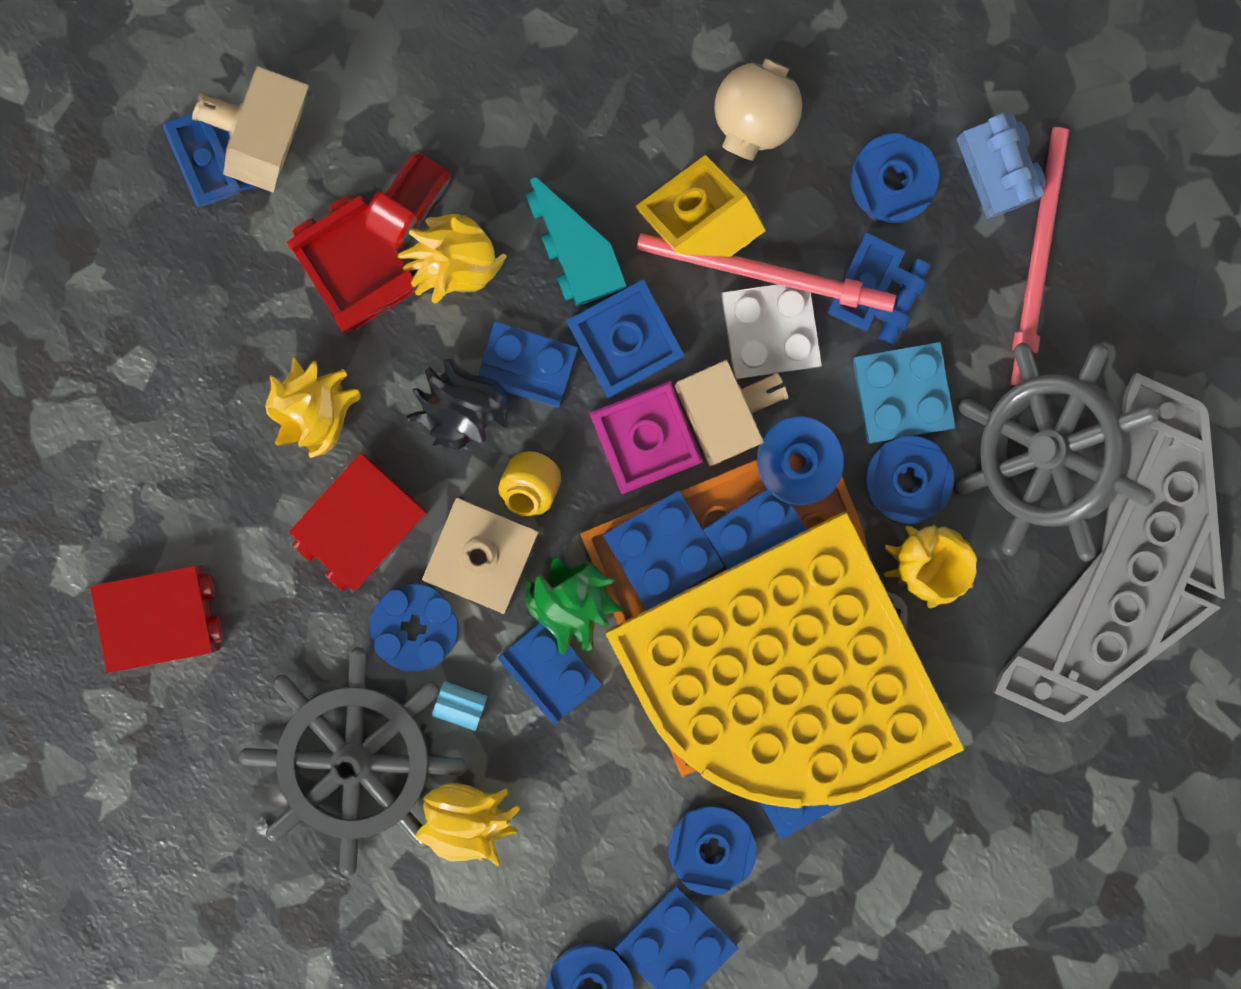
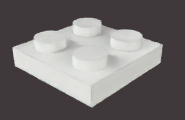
(770, 330)

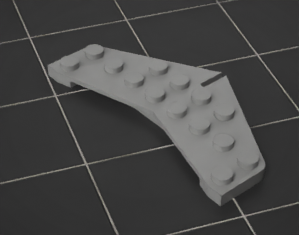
(1133, 592)

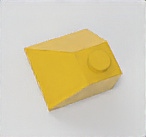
(702, 212)

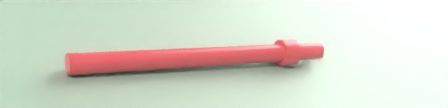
(1041, 247)
(849, 292)

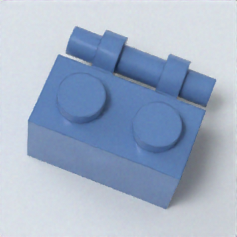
(1001, 165)

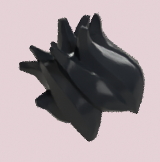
(459, 406)

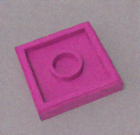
(646, 437)

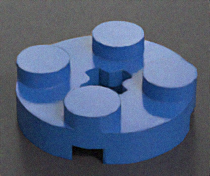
(906, 156)
(928, 464)
(393, 642)
(726, 870)
(593, 962)

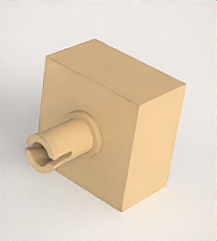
(258, 128)
(723, 411)
(480, 555)

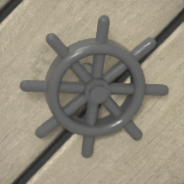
(1056, 450)
(351, 761)

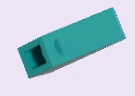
(584, 254)

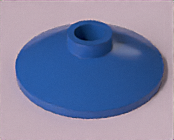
(820, 459)

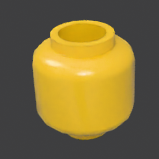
(529, 484)

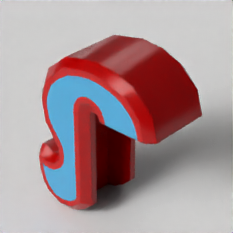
(406, 200)

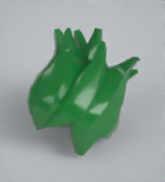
(571, 602)

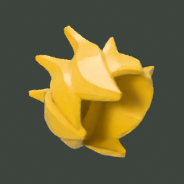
(451, 256)
(310, 407)
(934, 564)
(465, 822)

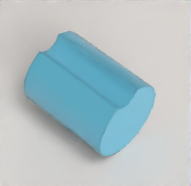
(459, 705)

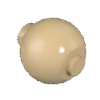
(757, 108)

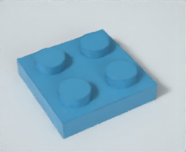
(903, 392)

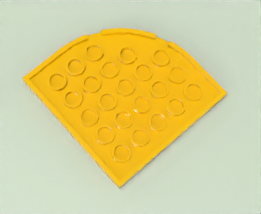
(789, 676)

